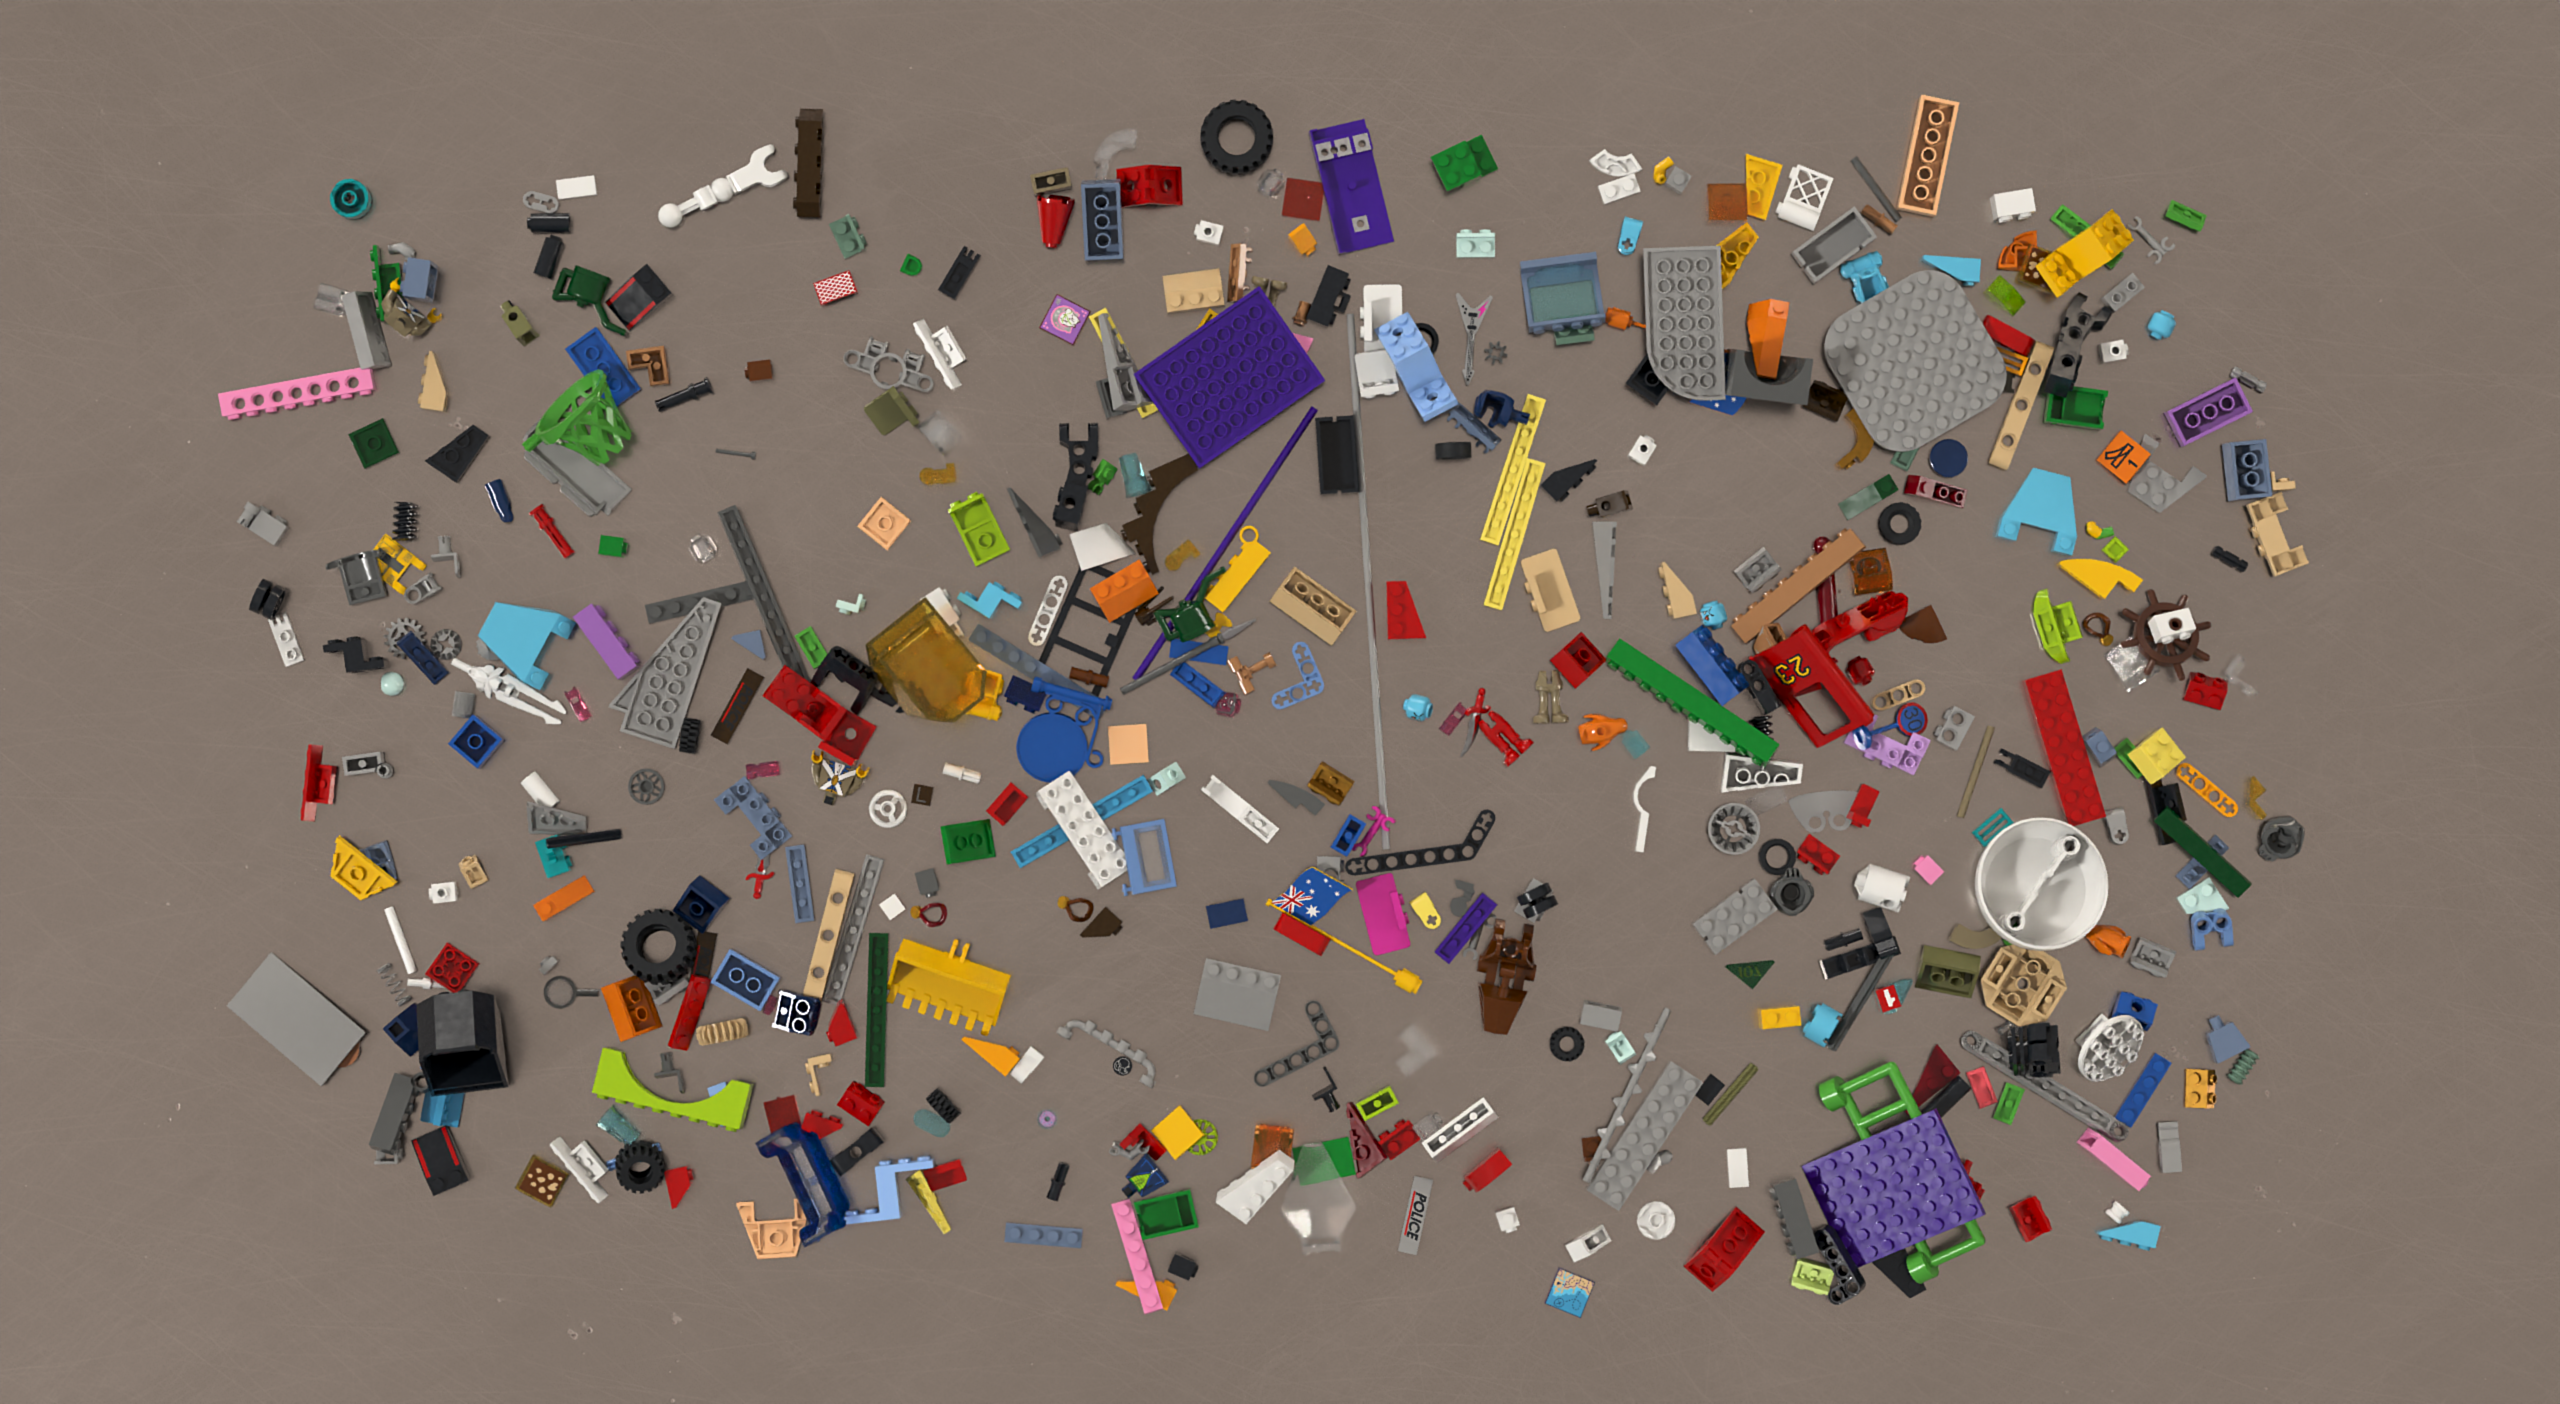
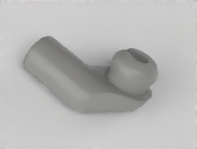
(402, 248)

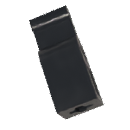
(1880, 933)

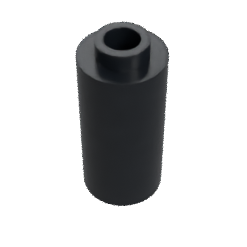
(549, 222)
(548, 257)

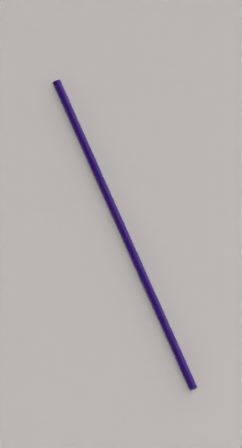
(1232, 532)

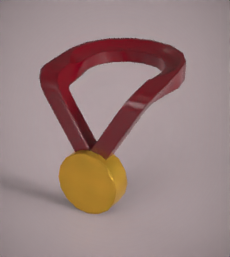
(916, 912)

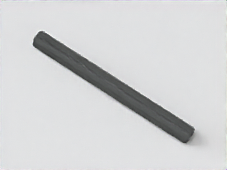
(1858, 1003)

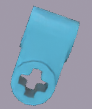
(1630, 232)

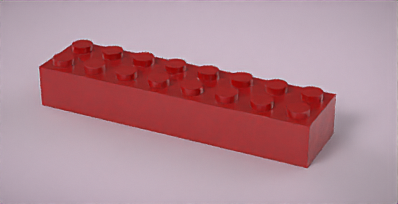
(2064, 748)

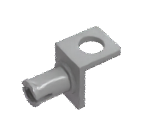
(446, 554)

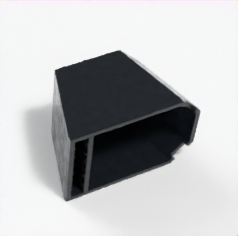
(461, 1043)

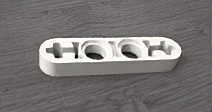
(1051, 612)

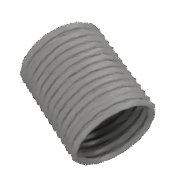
(463, 704)

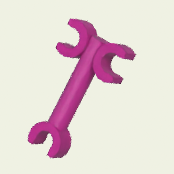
(1380, 820)

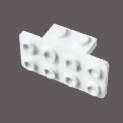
(1381, 305)

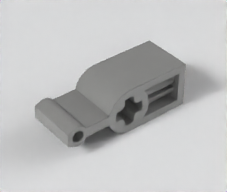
(2169, 1147)

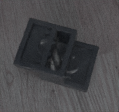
(355, 655)

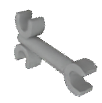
(2160, 249)
(1475, 938)

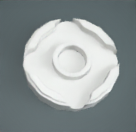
(1656, 1220)

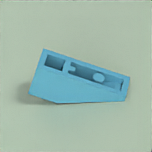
(1960, 269)

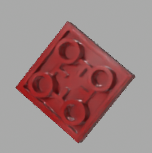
(451, 968)

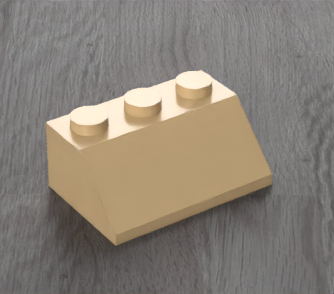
(1193, 291)

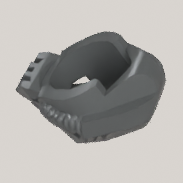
(2281, 838)
(1792, 893)

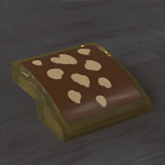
(2029, 273)
(541, 1180)

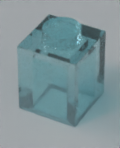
(1634, 743)

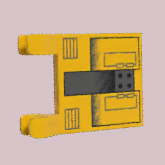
(395, 561)

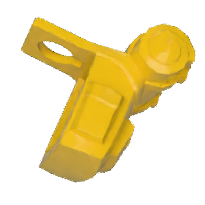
(988, 706)

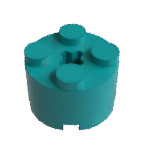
(341, 193)

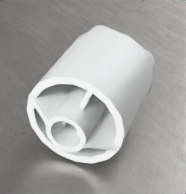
(1882, 887)

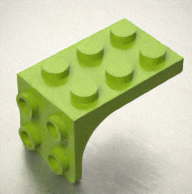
(978, 528)

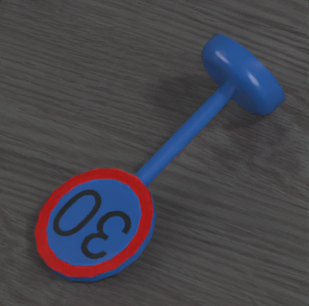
(1909, 719)

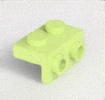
(1812, 1276)

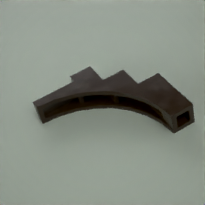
(1164, 479)

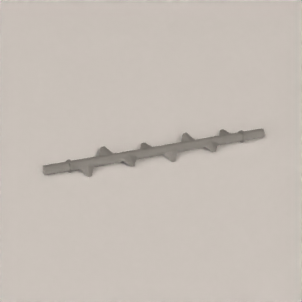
(1621, 1102)

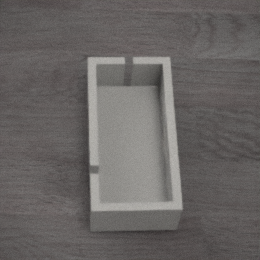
(1834, 245)
(1734, 916)

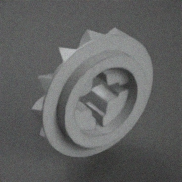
(448, 653)

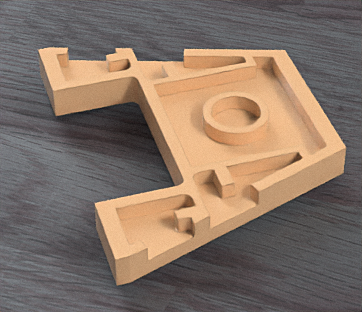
(774, 1237)

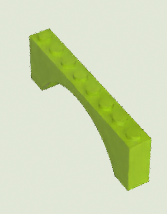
(617, 1081)

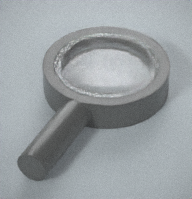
(562, 992)

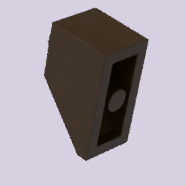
(1103, 925)

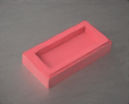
(1981, 1087)

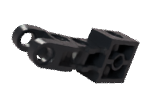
(2066, 358)
(1075, 487)

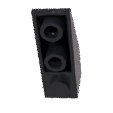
(1562, 480)

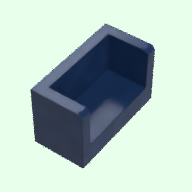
(1226, 913)

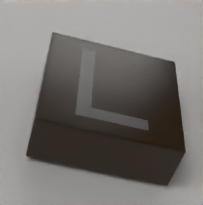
(922, 794)

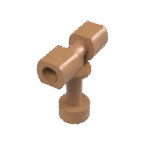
(1245, 674)

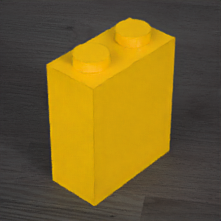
(1779, 1017)

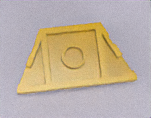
(357, 871)

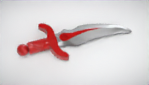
(1473, 723)
(760, 875)

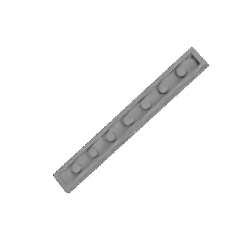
(853, 929)

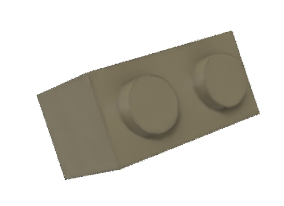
(1051, 181)

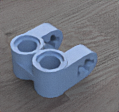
(2211, 925)

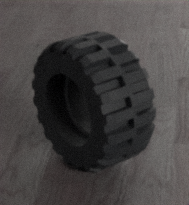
(1210, 137)
(644, 927)

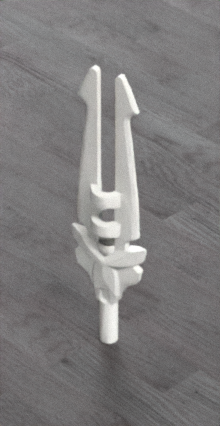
(489, 679)

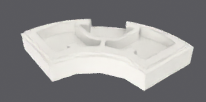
(1615, 165)

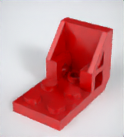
(804, 702)
(1725, 1250)

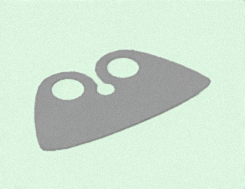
(1815, 804)

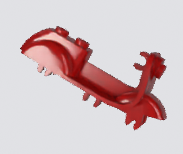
(1872, 619)

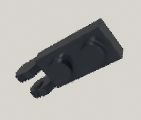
(2024, 769)

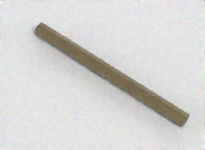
(1976, 771)

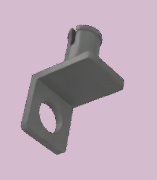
(668, 1070)

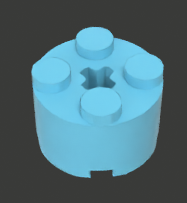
(1822, 1025)

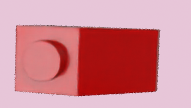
(840, 1026)
(678, 1183)

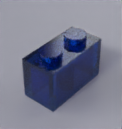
(1020, 692)

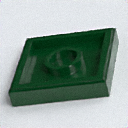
(374, 443)

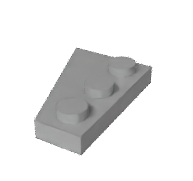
(554, 821)

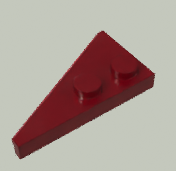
(1937, 1073)
(1365, 1146)

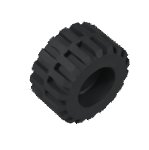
(639, 1153)

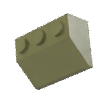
(1948, 971)

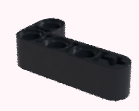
(1836, 1262)

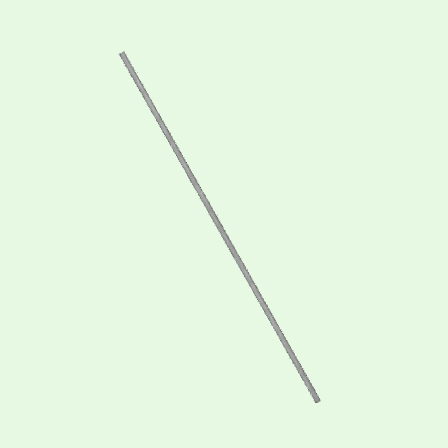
(1368, 578)

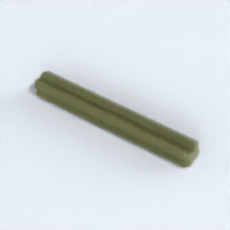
(1730, 1094)

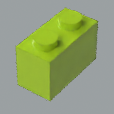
(1377, 1103)

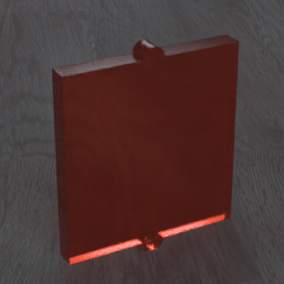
(781, 1112)

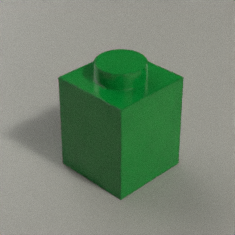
(612, 546)

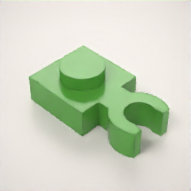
(1103, 474)

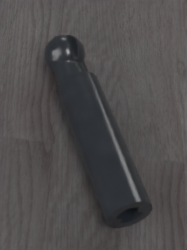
(1948, 1096)

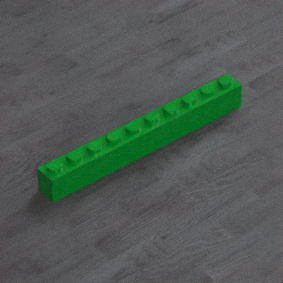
(1692, 703)

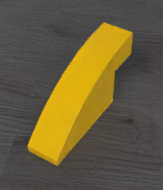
(2100, 575)

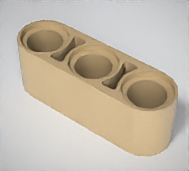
(1889, 699)

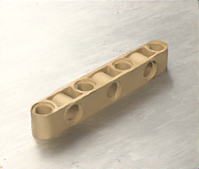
(2016, 418)
(831, 920)

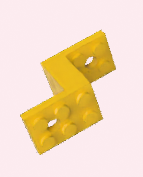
(2084, 253)

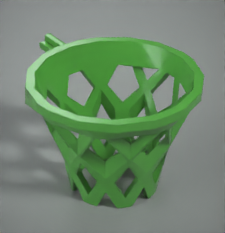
(551, 431)

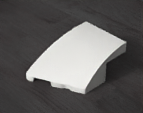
(1099, 546)

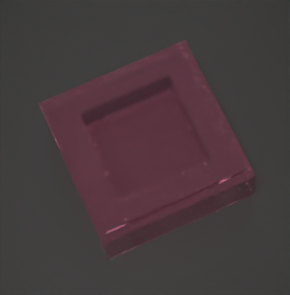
(770, 1005)

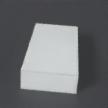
(576, 187)
(1737, 1168)

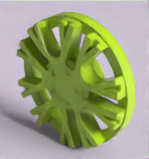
(1204, 1139)

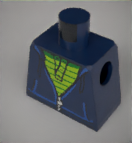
(1144, 1178)

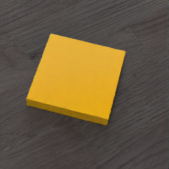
(1177, 1132)

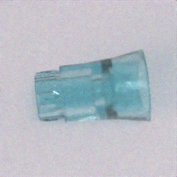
(1133, 476)
(618, 1126)

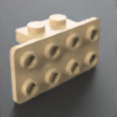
(1550, 590)

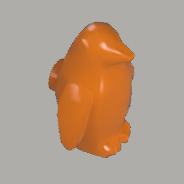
(1601, 730)
(2109, 940)

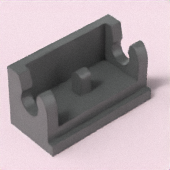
(1105, 396)

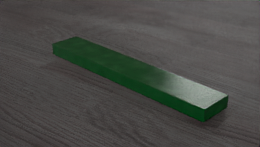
(2202, 852)

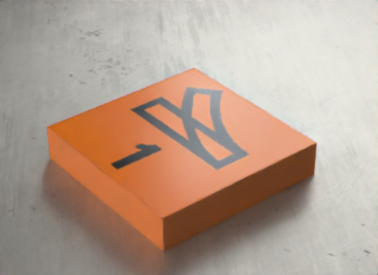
(2123, 457)

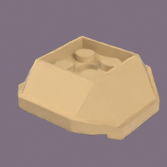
(2042, 991)

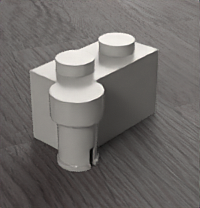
(263, 524)
(366, 764)

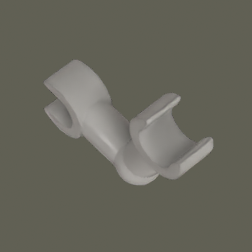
(1126, 1153)

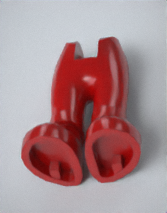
(1506, 729)

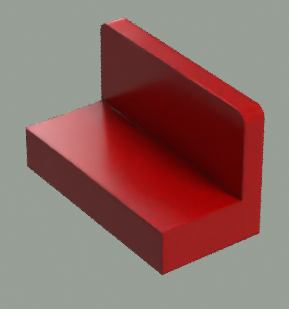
(945, 1175)

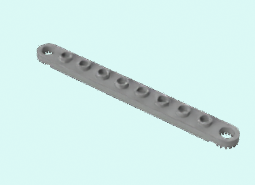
(2047, 1088)

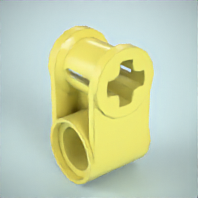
(1424, 907)

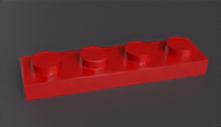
(689, 1012)

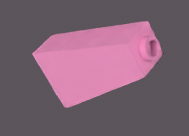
(2114, 1159)

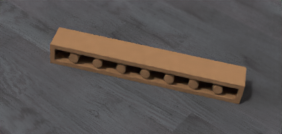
(1799, 585)

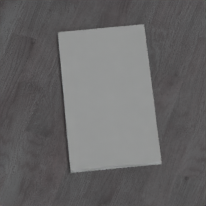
(296, 1019)

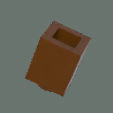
(759, 371)

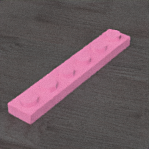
(1137, 1256)

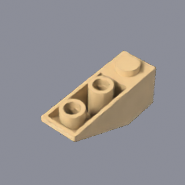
(434, 390)
(1679, 596)

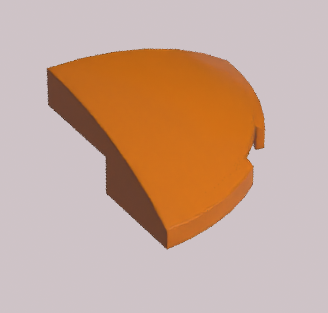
(2014, 255)

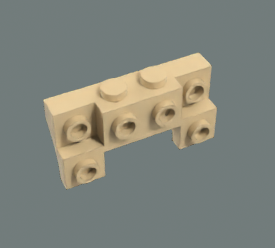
(2271, 537)

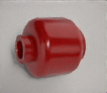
(1860, 670)

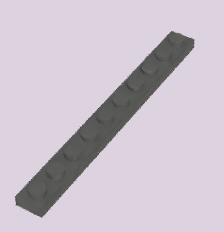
(761, 590)

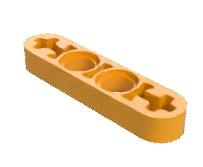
(2204, 792)

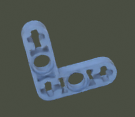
(1308, 678)

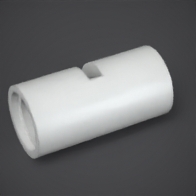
(539, 790)

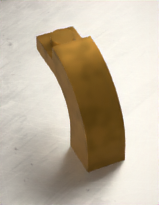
(1863, 442)

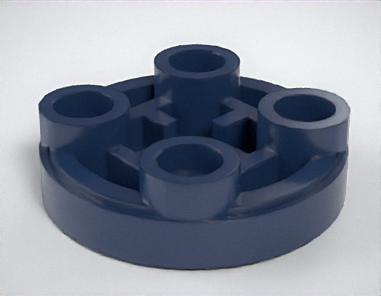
(1948, 458)

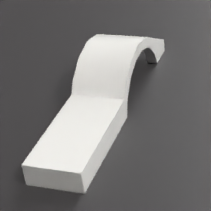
(1240, 809)
(1643, 821)

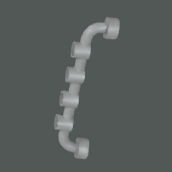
(1107, 1038)

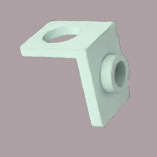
(1167, 777)

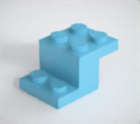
(990, 599)

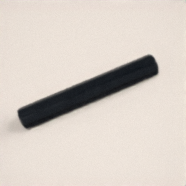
(583, 838)

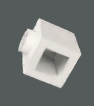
(1208, 232)
(2113, 351)
(1642, 449)
(443, 892)
(1507, 1219)

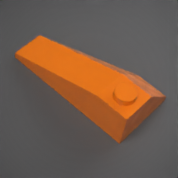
(1766, 329)

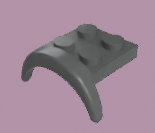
(360, 576)

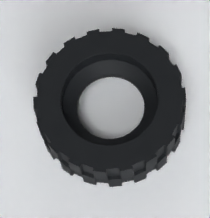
(1914, 523)

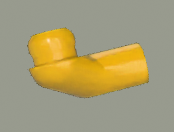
(1660, 170)

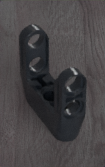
(850, 670)
(1765, 697)

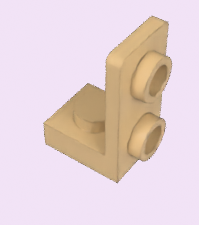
(821, 1061)

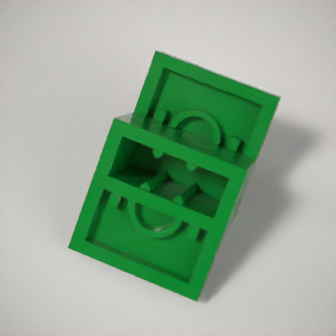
(1464, 163)

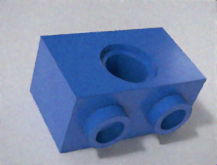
(1348, 835)
(2145, 1008)

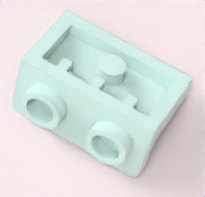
(1475, 244)

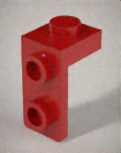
(1862, 806)

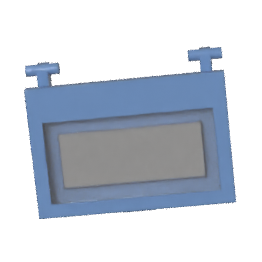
(1147, 856)

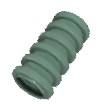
(2243, 1066)

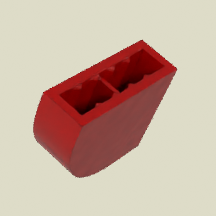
(1486, 1170)

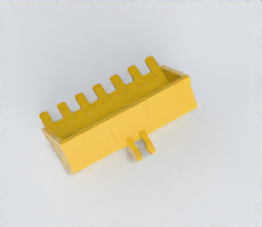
(947, 983)

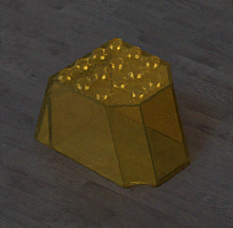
(927, 666)

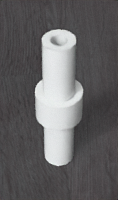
(426, 983)

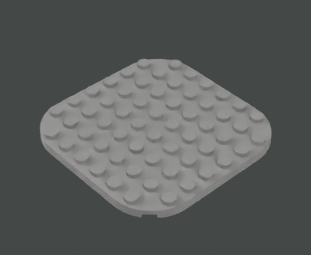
(1915, 361)

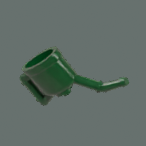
(586, 289)
(1189, 617)

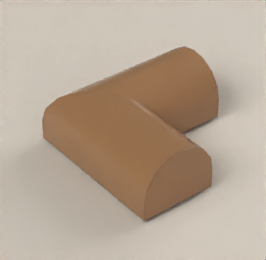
(653, 359)

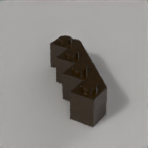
(809, 162)

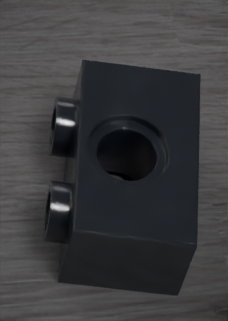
(1183, 1266)

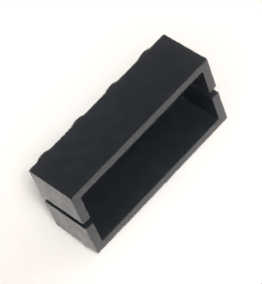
(1336, 455)

